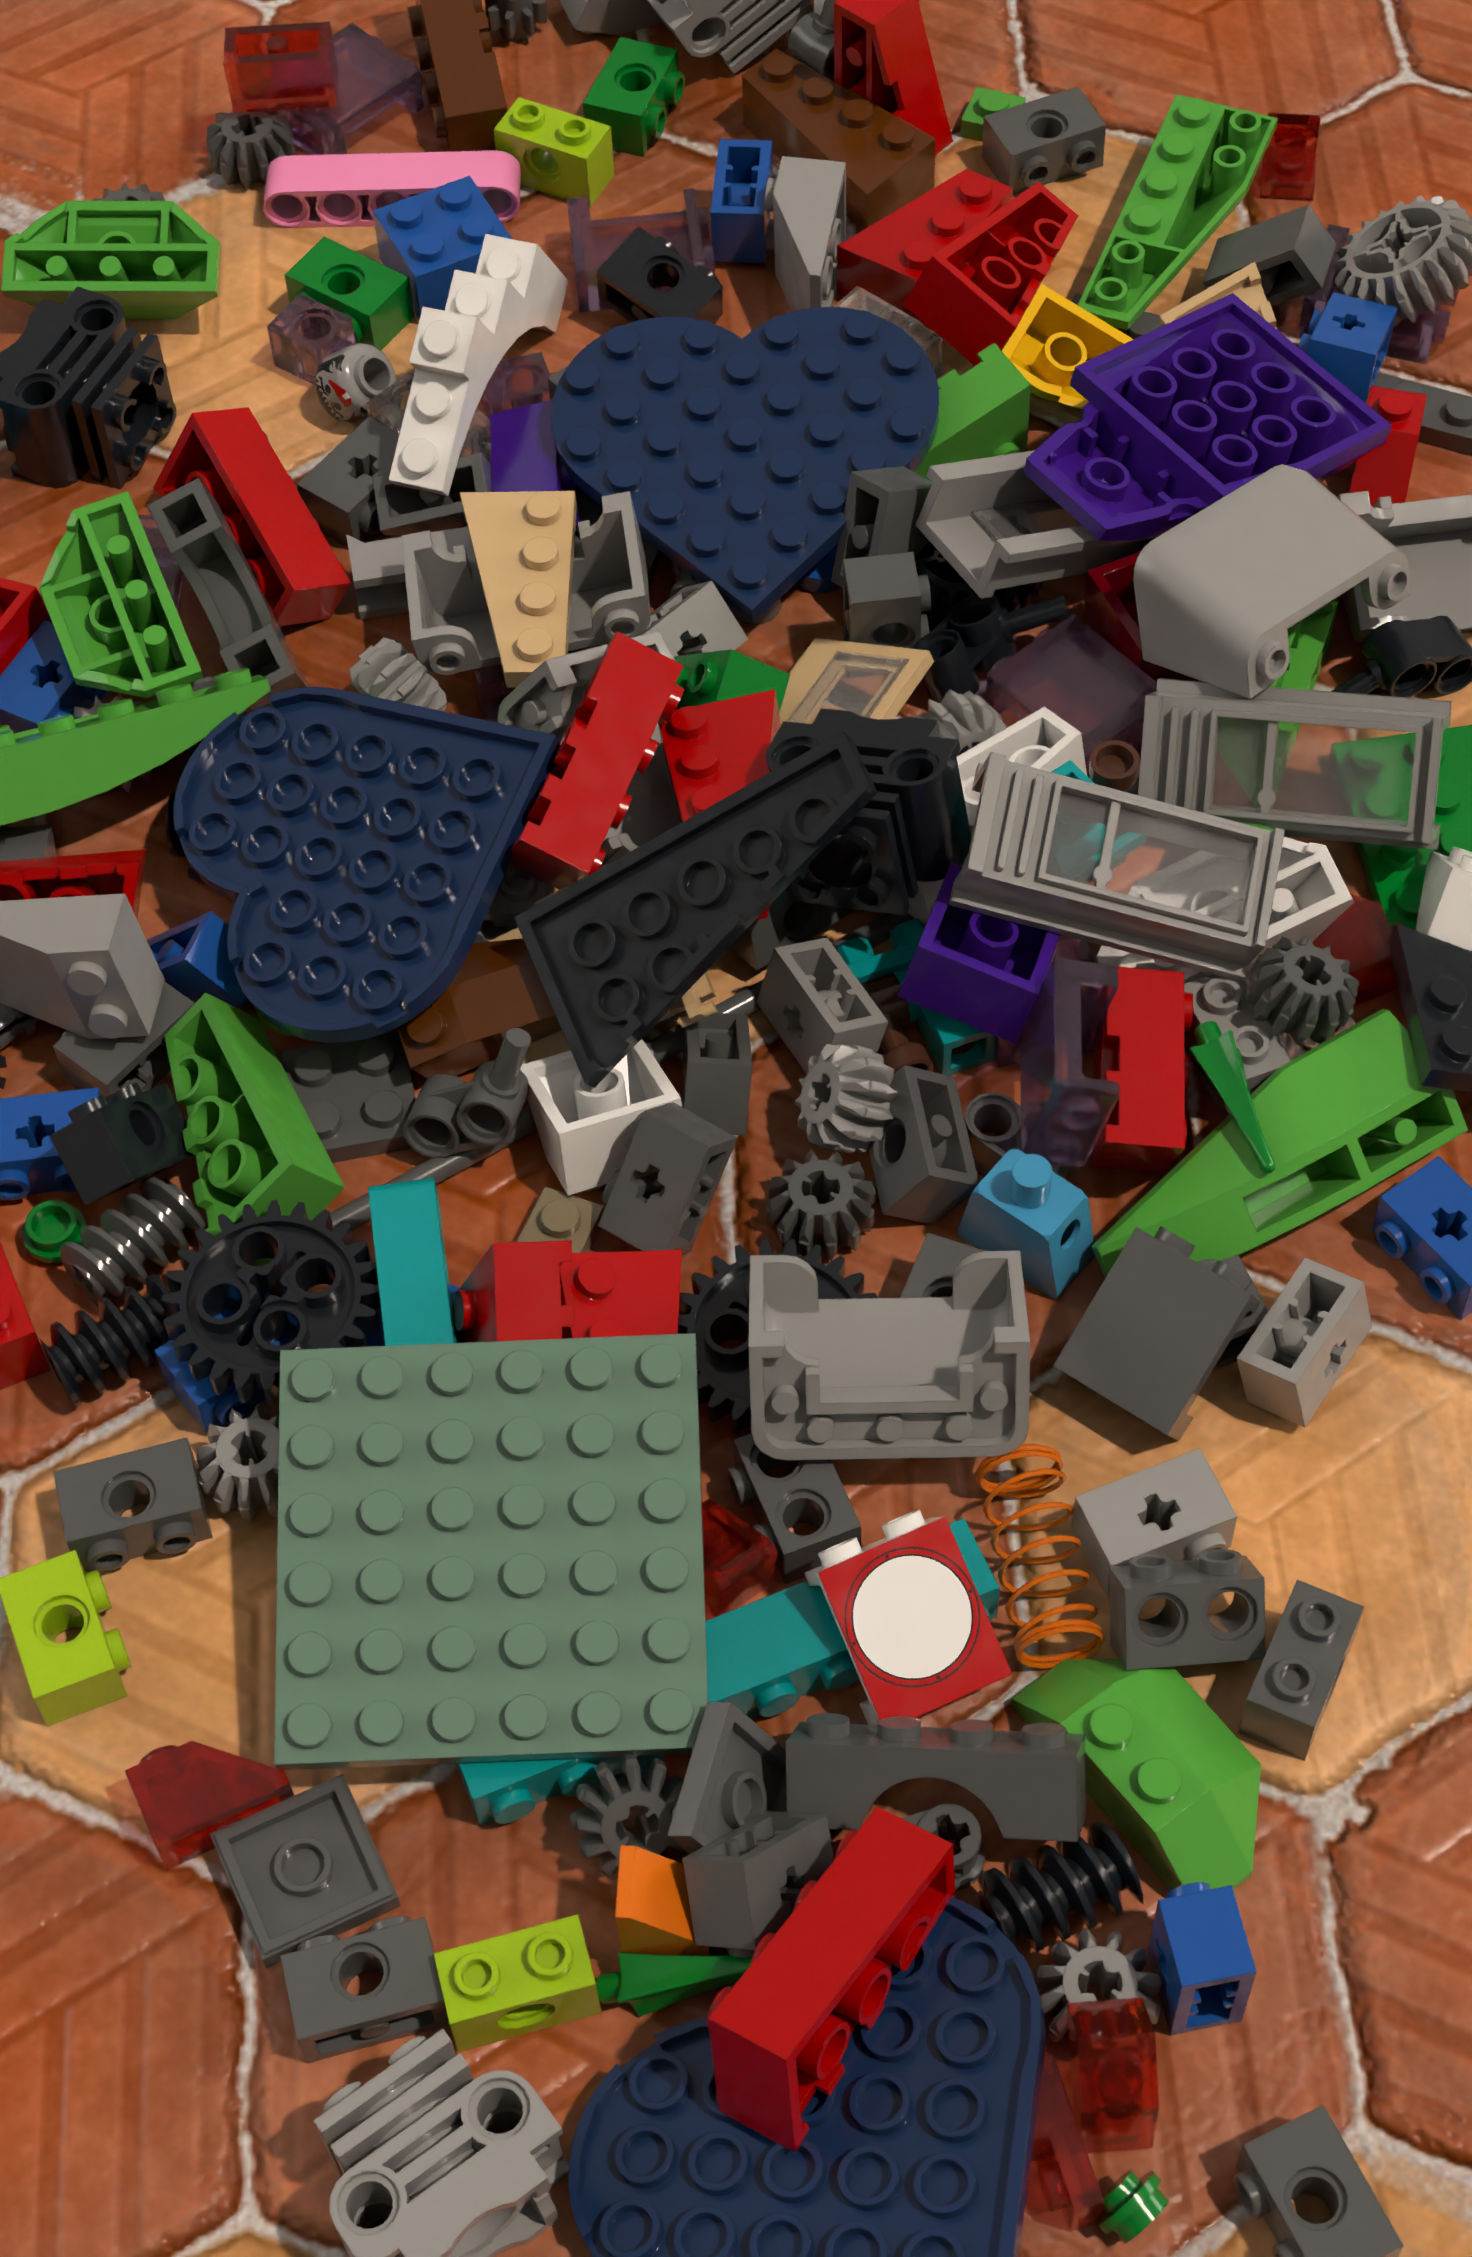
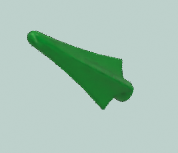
(1224, 1071)
(661, 1980)

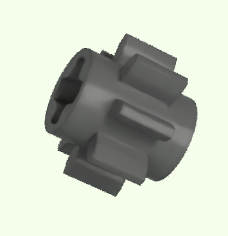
(515, 17)

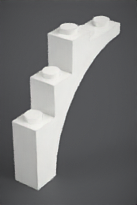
(461, 348)

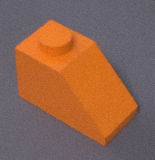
(654, 1906)

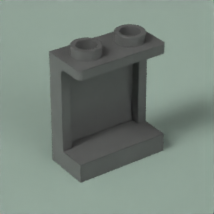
(1157, 1329)

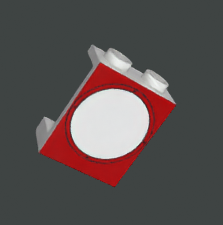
(910, 1618)

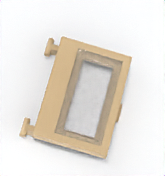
(852, 678)

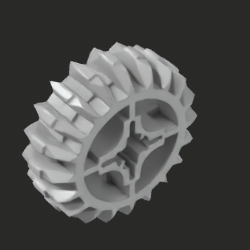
(1409, 257)

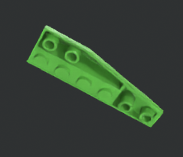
(1180, 198)
(94, 753)
(1334, 1130)

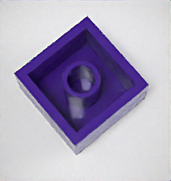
(978, 966)

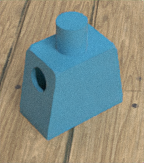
(1035, 1212)

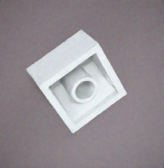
(586, 1125)

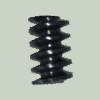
(110, 1340)
(1060, 1886)

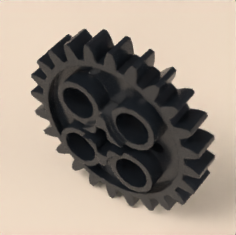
(268, 1297)
(710, 1314)

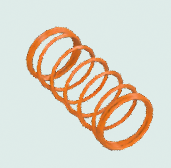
(1024, 1489)

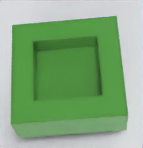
(984, 103)

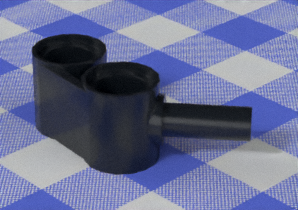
(977, 639)
(1411, 656)

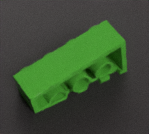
(980, 412)
(244, 1119)

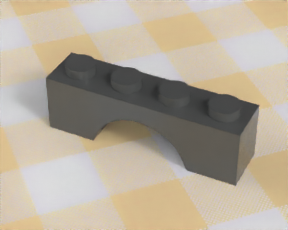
(226, 587)
(1023, 1777)

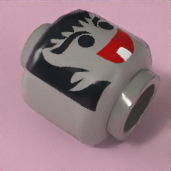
(352, 379)

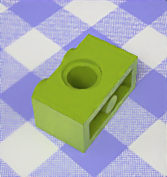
(557, 150)
(72, 1674)
(517, 1983)

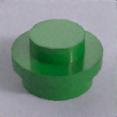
(50, 1227)
(1131, 2205)

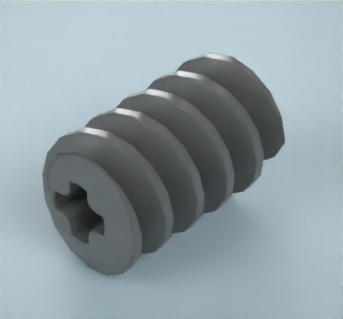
(130, 1239)

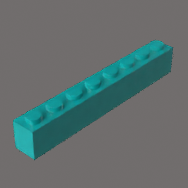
(755, 1658)

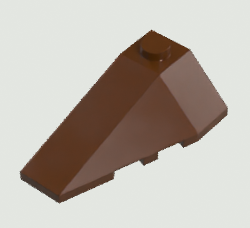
(470, 1019)

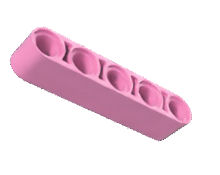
(348, 187)

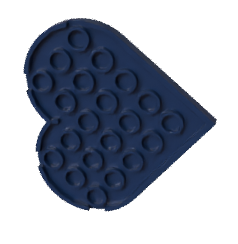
(747, 441)
(355, 849)
(903, 2159)

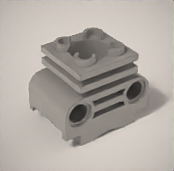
(730, 27)
(430, 2160)

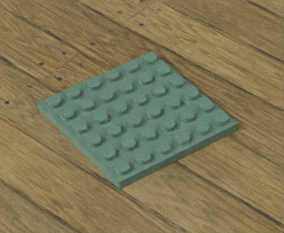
(489, 1552)

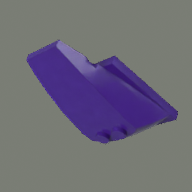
(1195, 418)

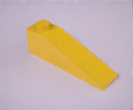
(1056, 339)

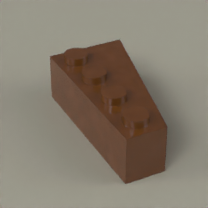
(461, 73)
(823, 120)

